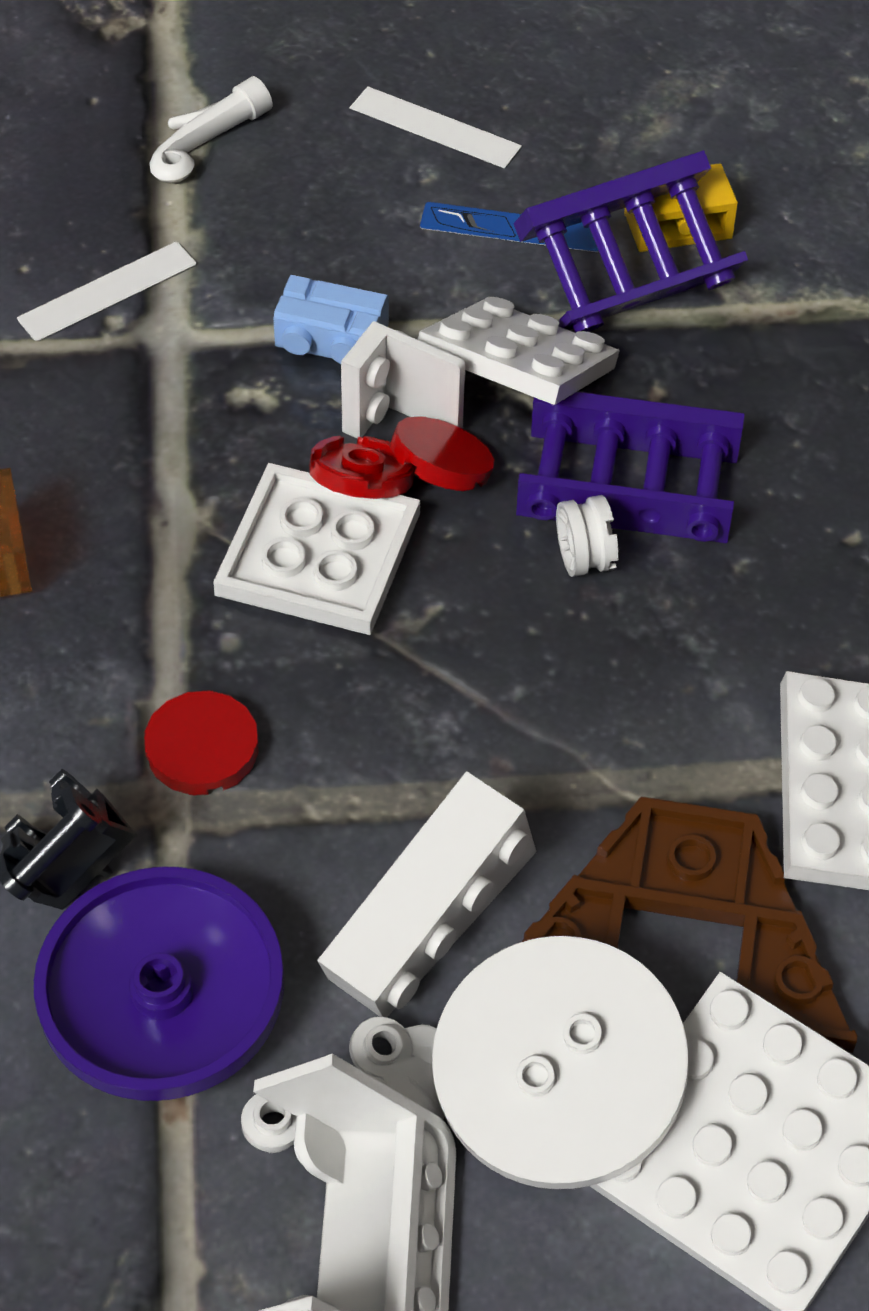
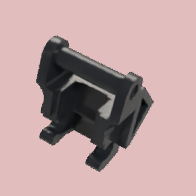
(76, 850)

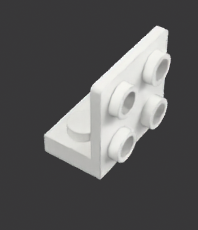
(401, 374)

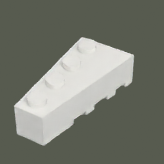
(430, 896)

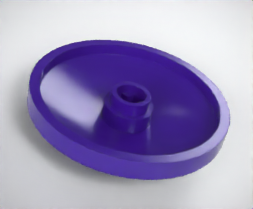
(159, 983)

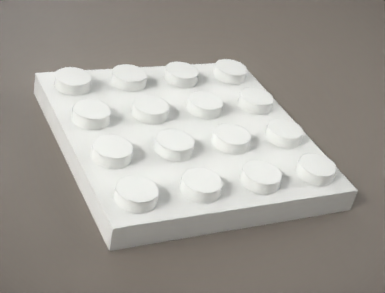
(825, 779)
(764, 1154)

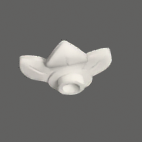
(409, 1064)

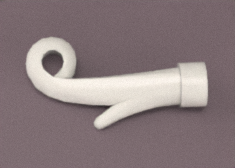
(170, 160)

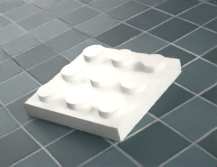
(522, 349)
(316, 551)

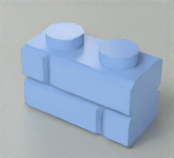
(325, 317)

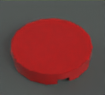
(442, 453)
(360, 468)
(201, 742)

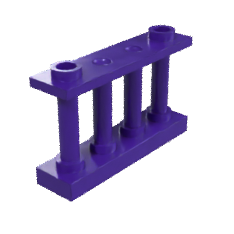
(637, 195)
(637, 426)

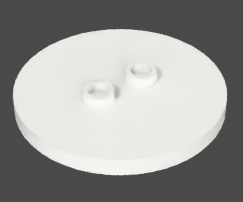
(560, 1062)

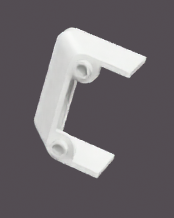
(386, 1188)

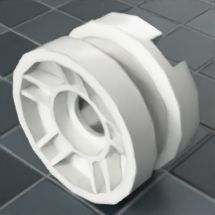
(586, 535)

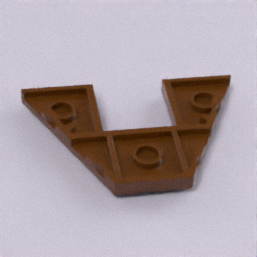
(711, 870)

